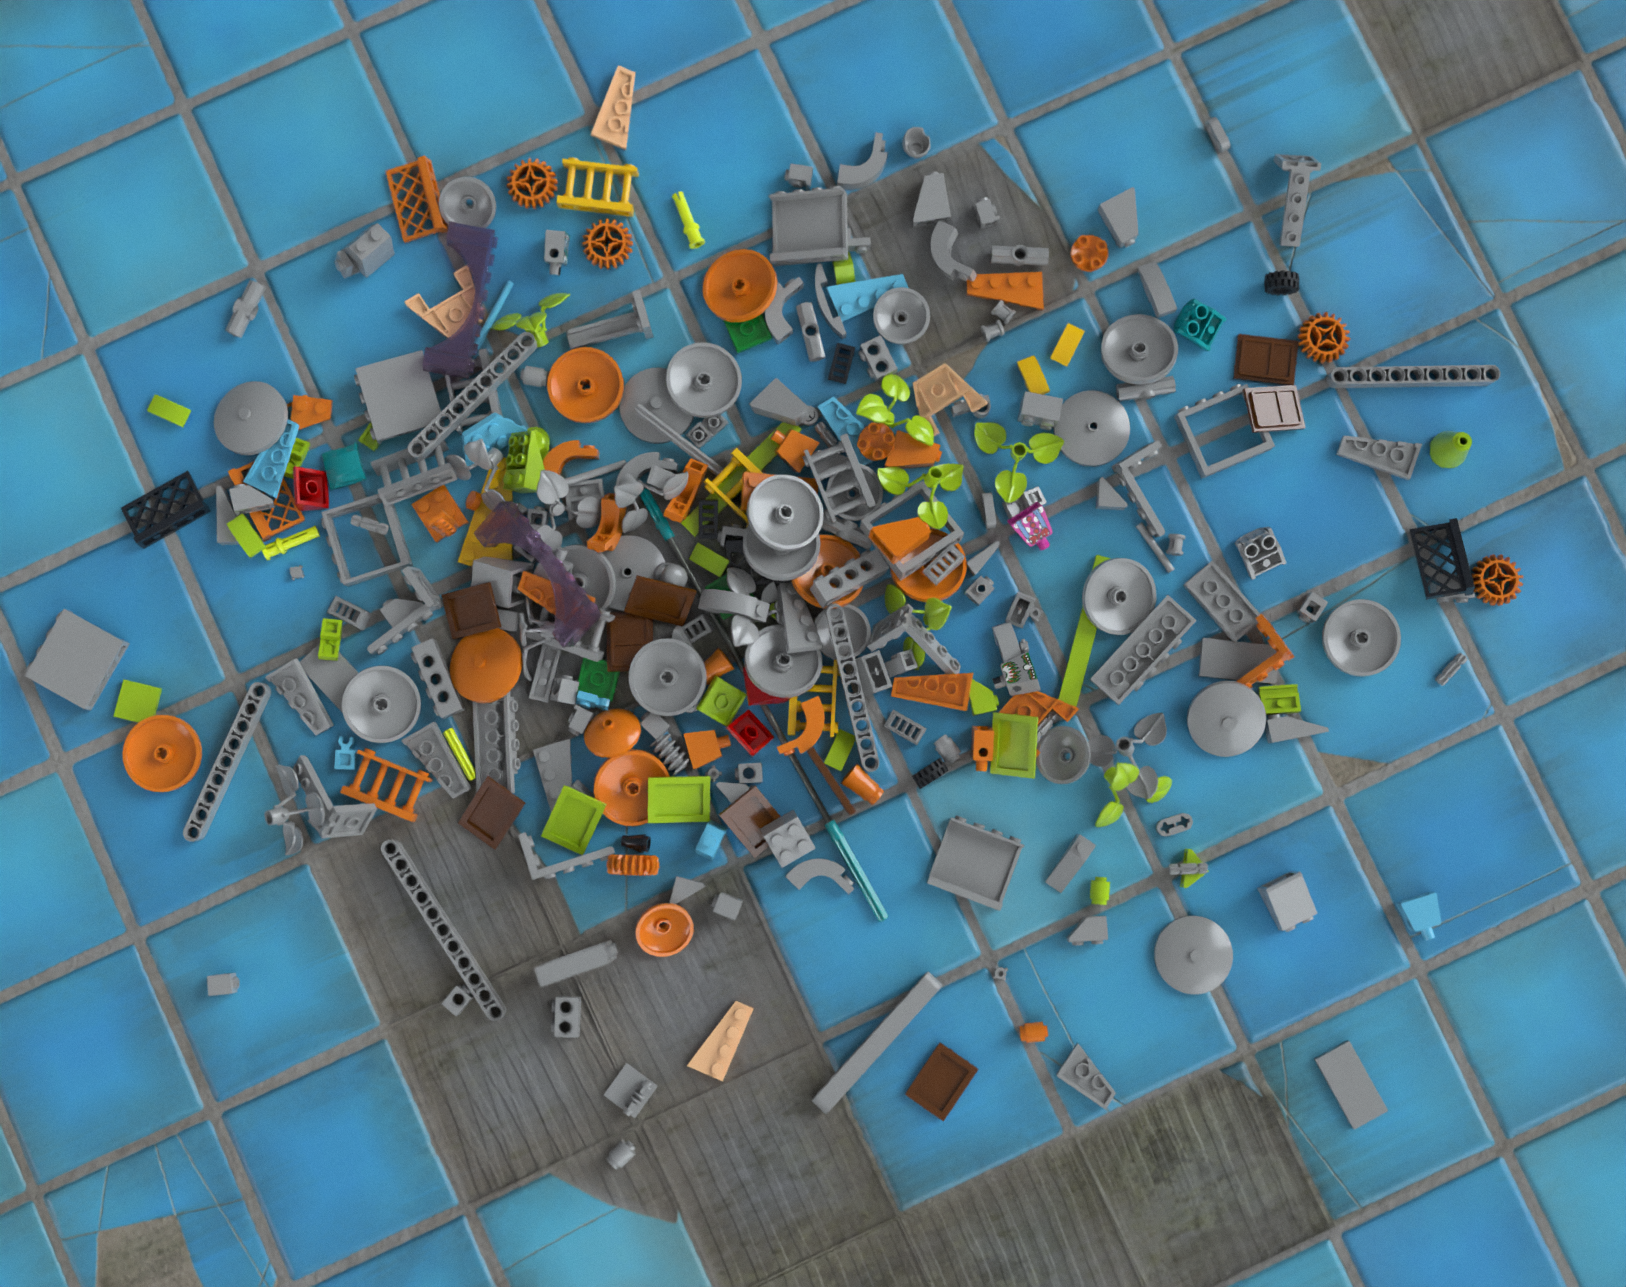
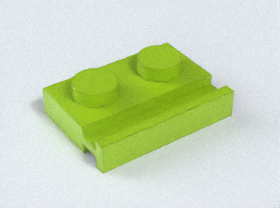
(1280, 699)

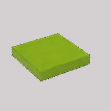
(137, 701)
(721, 701)

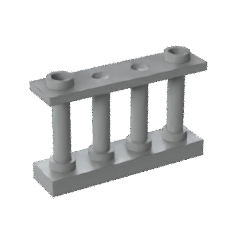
(493, 399)
(851, 464)
(416, 484)
(591, 651)

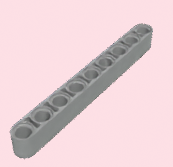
(1420, 372)
(470, 405)
(851, 697)
(219, 767)
(876, 1042)

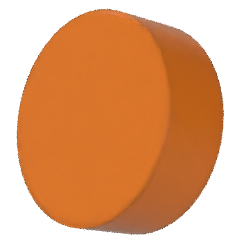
(473, 500)

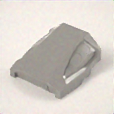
(1260, 551)

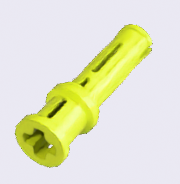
(690, 228)
(282, 545)

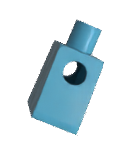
(711, 840)
(1421, 913)

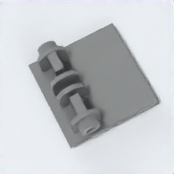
(630, 1090)

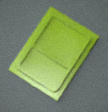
(1014, 745)
(678, 799)
(573, 820)

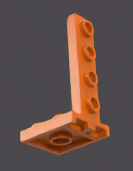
(440, 513)
(1275, 661)

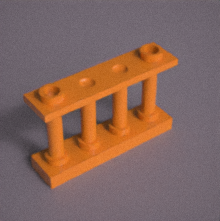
(389, 804)

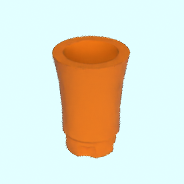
(717, 665)
(862, 784)

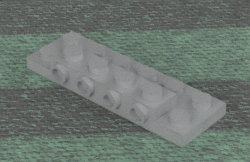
(1143, 650)
(496, 741)

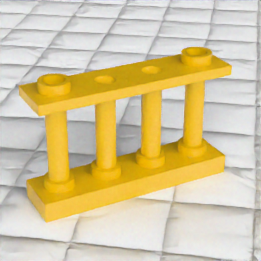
(586, 202)
(737, 459)
(795, 706)

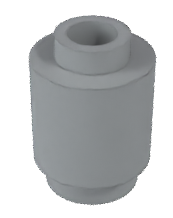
(534, 376)
(947, 749)
(621, 1154)

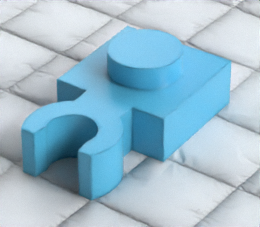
(589, 701)
(345, 757)

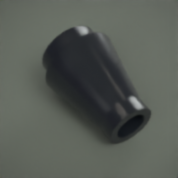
(636, 842)

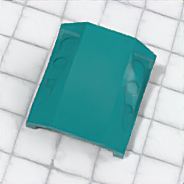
(1199, 323)
(343, 466)

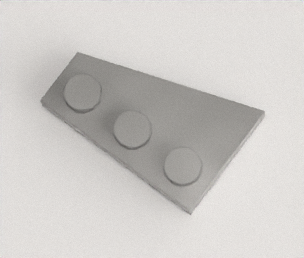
(1085, 1077)

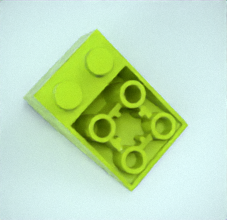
(523, 463)

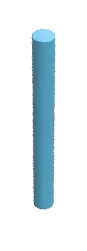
(494, 312)

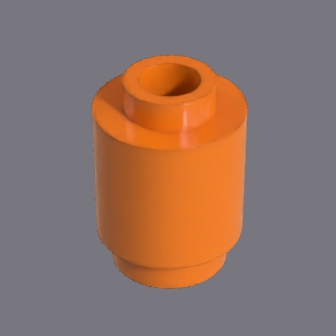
(1033, 1032)

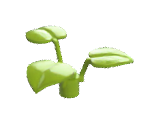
(532, 322)
(873, 408)
(946, 475)
(1007, 483)
(935, 617)
(1119, 778)

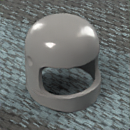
(671, 574)

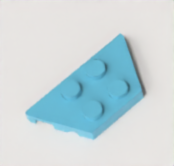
(494, 432)

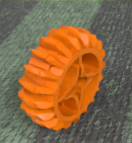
(540, 183)
(600, 243)
(1329, 342)
(1495, 572)
(632, 864)

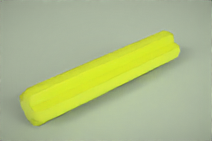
(460, 754)

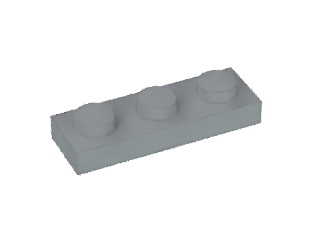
(545, 673)

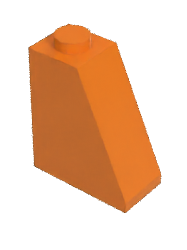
(912, 453)
(900, 537)

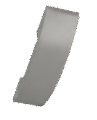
(834, 323)

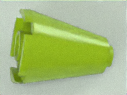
(1450, 448)

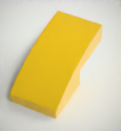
(1067, 344)
(1033, 375)

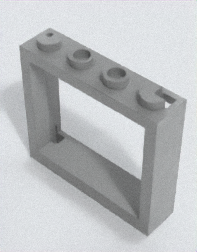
(1192, 445)
(334, 542)
(927, 555)
(576, 963)

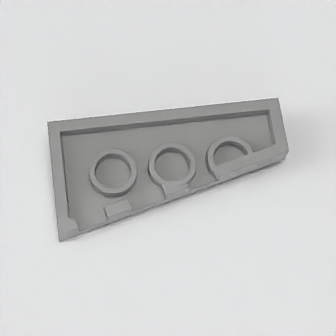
(1384, 455)
(799, 627)
(298, 690)
(433, 751)
(554, 768)

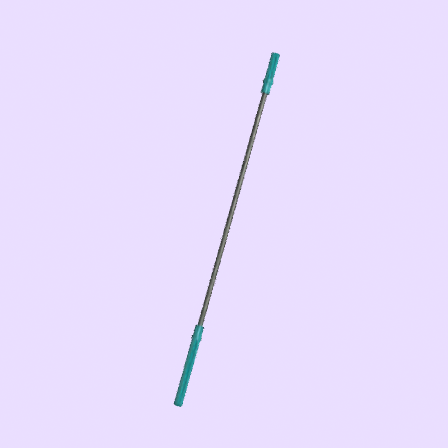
(836, 835)

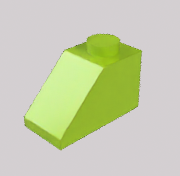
(982, 699)

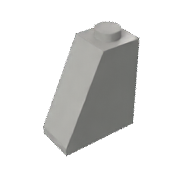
(932, 202)
(1121, 217)
(780, 404)

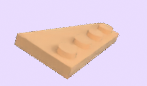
(614, 116)
(719, 1048)

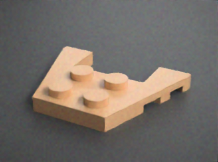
(452, 312)
(941, 389)

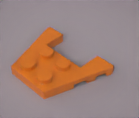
(1038, 705)

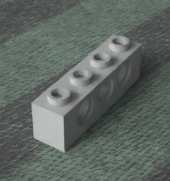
(826, 594)
(420, 654)

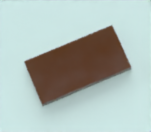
(831, 781)

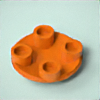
(1089, 253)
(876, 441)

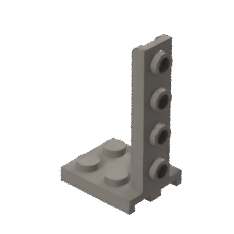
(1296, 196)
(613, 327)
(1135, 494)
(423, 592)
(903, 620)
(338, 820)
(567, 866)

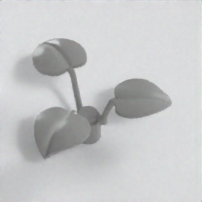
(488, 460)
(631, 488)
(549, 490)
(742, 628)
(546, 631)
(1149, 729)
(279, 815)

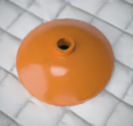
(612, 733)
(666, 938)

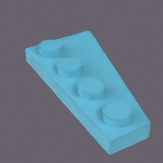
(860, 296)
(843, 422)
(271, 464)

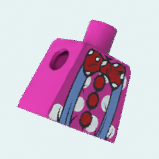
(1032, 526)

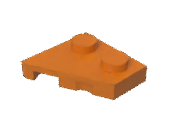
(310, 411)

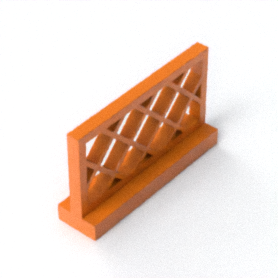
(432, 195)
(258, 516)

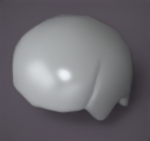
(916, 142)

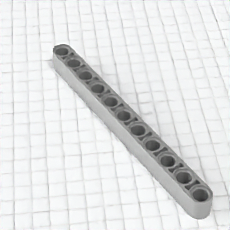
(452, 934)

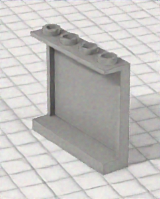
(809, 226)
(397, 396)
(76, 659)
(975, 862)

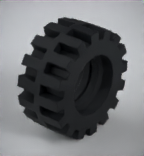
(1281, 283)
(930, 773)

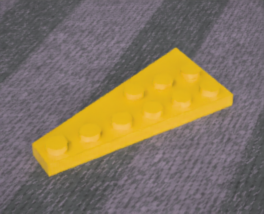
(472, 548)

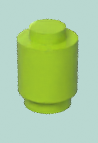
(1099, 891)

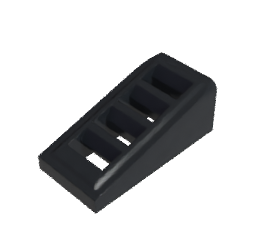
(851, 349)
(708, 535)

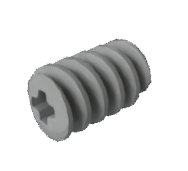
(670, 754)

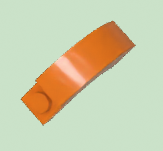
(568, 451)
(681, 505)
(610, 526)
(814, 725)

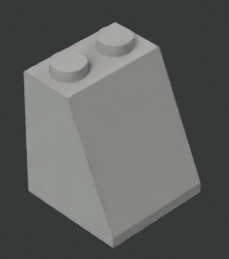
(370, 249)
(504, 578)
(1288, 900)

